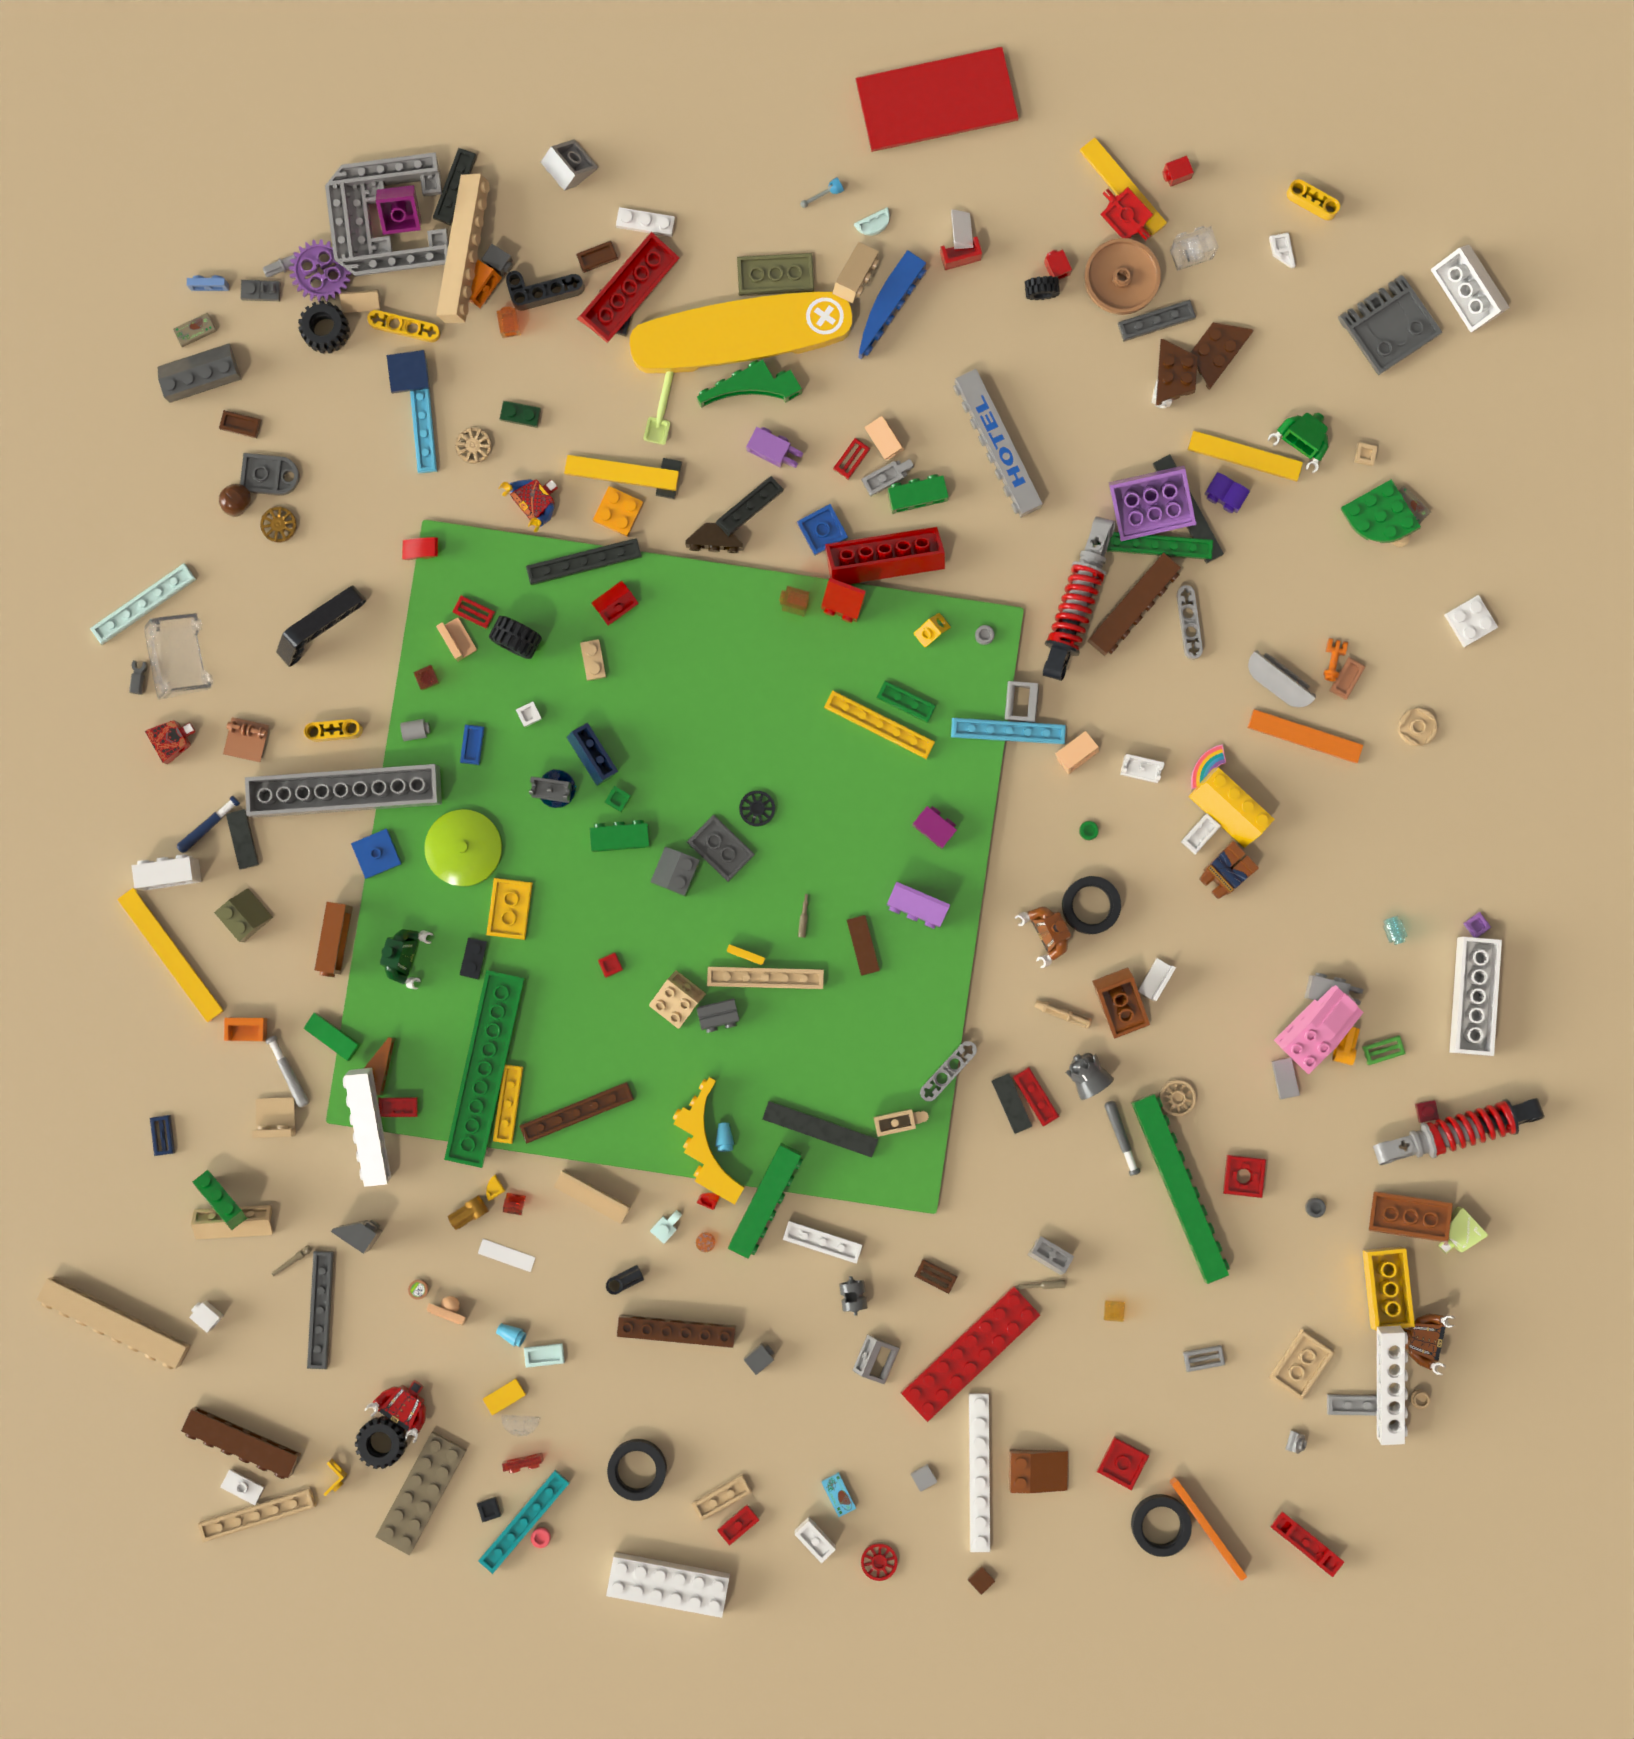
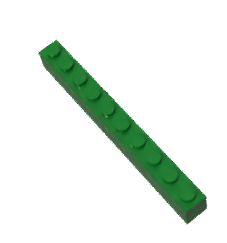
(1179, 1187)

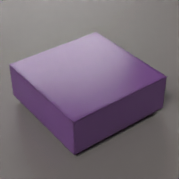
(1477, 925)

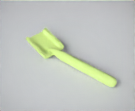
(657, 428)

